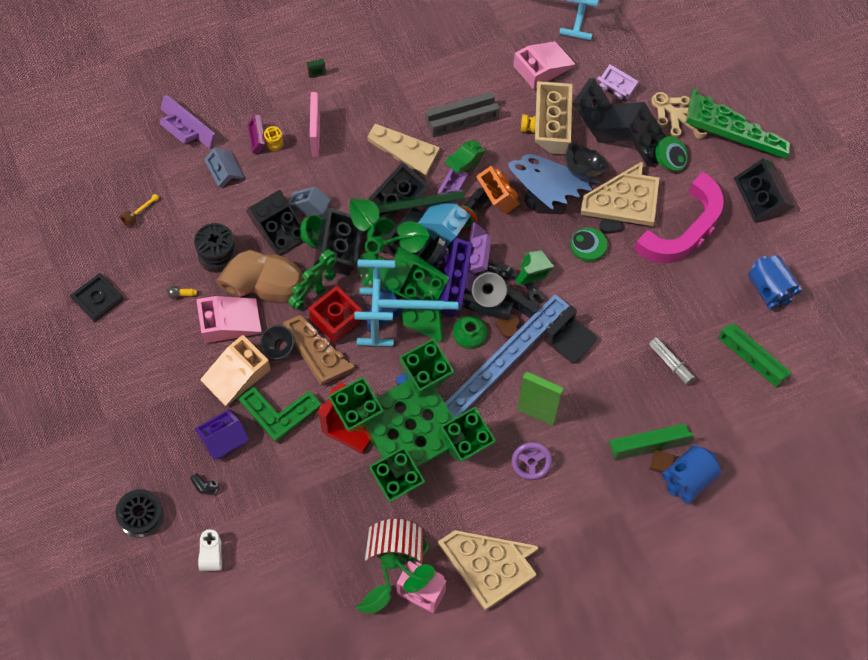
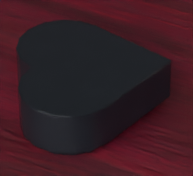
(610, 226)

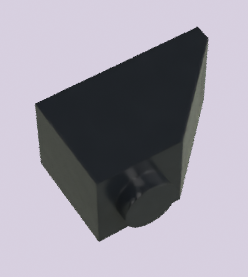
(538, 206)

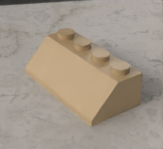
(553, 116)

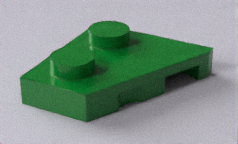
(424, 321)

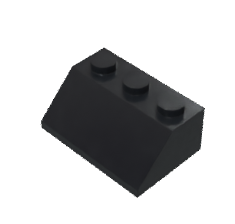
(764, 191)

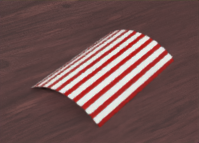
(395, 536)

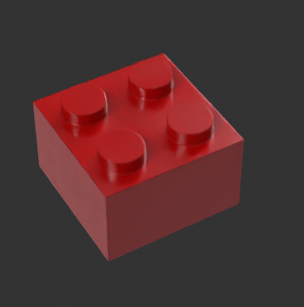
(335, 314)

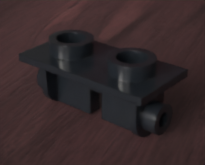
(478, 201)

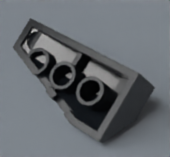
(400, 185)

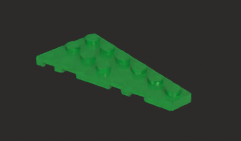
(731, 125)

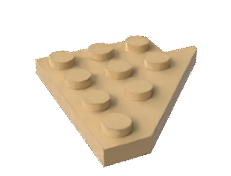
(624, 198)
(489, 564)

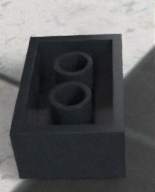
(342, 237)

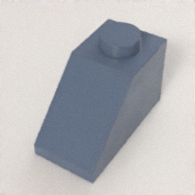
(309, 201)

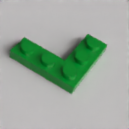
(279, 424)

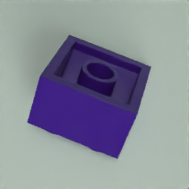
(222, 434)

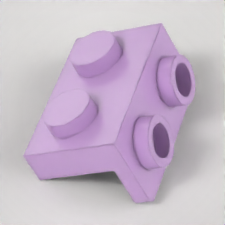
(617, 82)

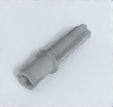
(671, 360)

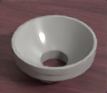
(496, 296)

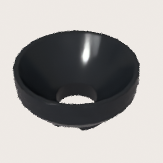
(436, 252)
(271, 337)

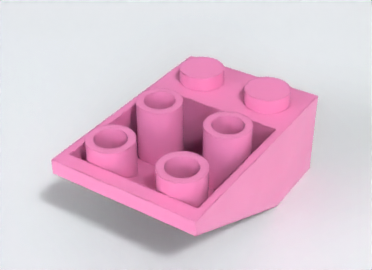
(542, 62)
(228, 318)

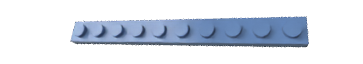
(505, 357)

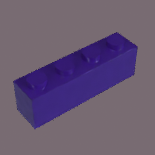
(456, 269)

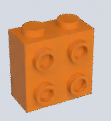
(498, 189)

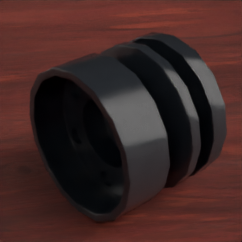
(215, 246)

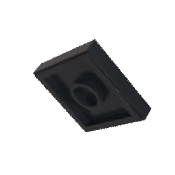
(96, 297)

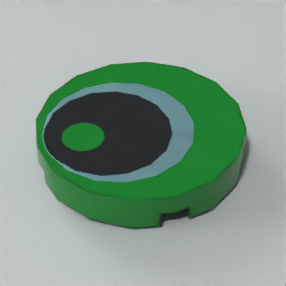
(671, 153)
(588, 244)

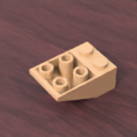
(236, 370)

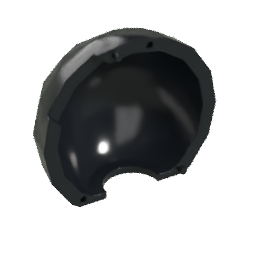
(584, 163)

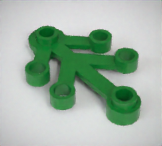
(314, 276)

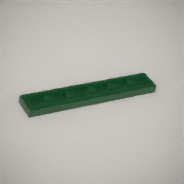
(421, 201)

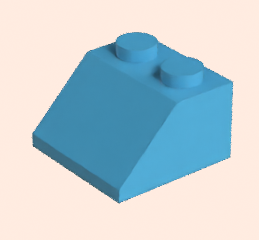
(444, 220)

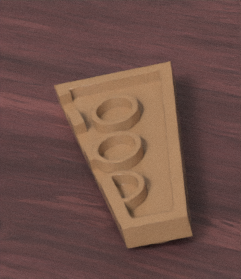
(317, 352)

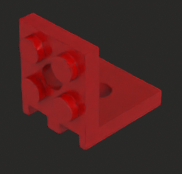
(333, 426)

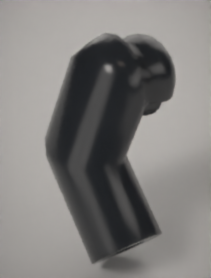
(204, 487)

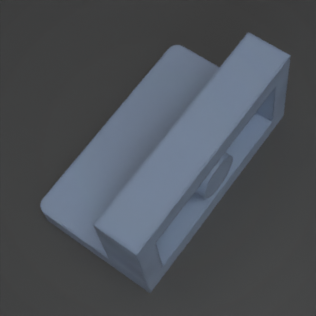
(223, 166)

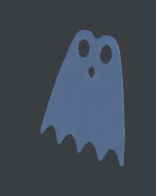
(551, 182)

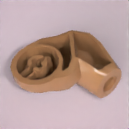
(259, 273)

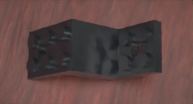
(619, 121)

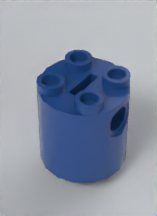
(774, 281)
(692, 473)

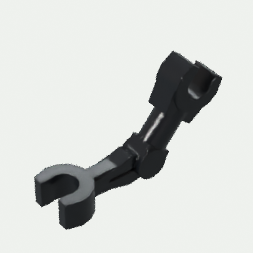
(508, 272)

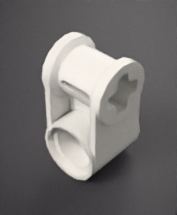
(210, 555)

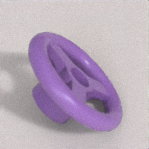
(531, 453)

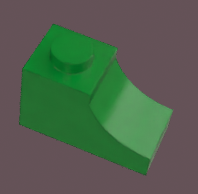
(466, 157)
(534, 267)

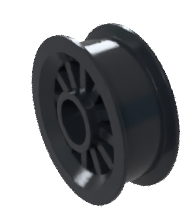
(149, 527)

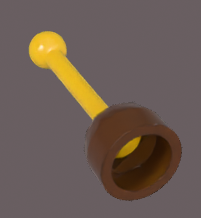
(129, 217)

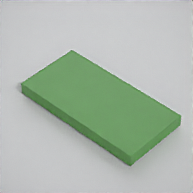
(539, 398)

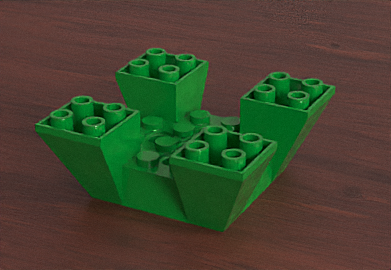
(424, 372)

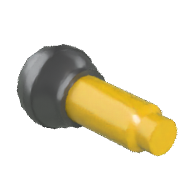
(174, 292)

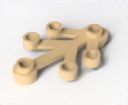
(675, 114)

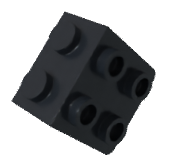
(569, 336)

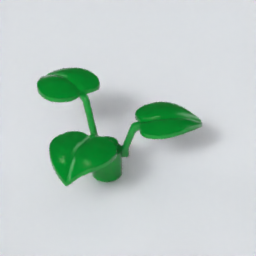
(363, 215)
(380, 596)

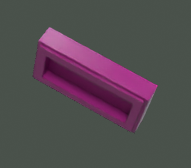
(256, 134)

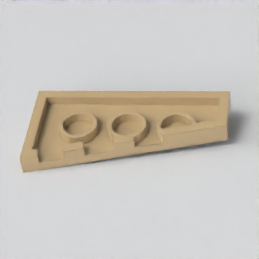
(413, 152)

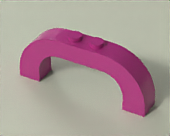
(669, 251)

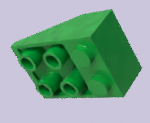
(414, 278)

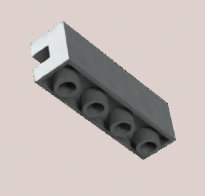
(462, 114)

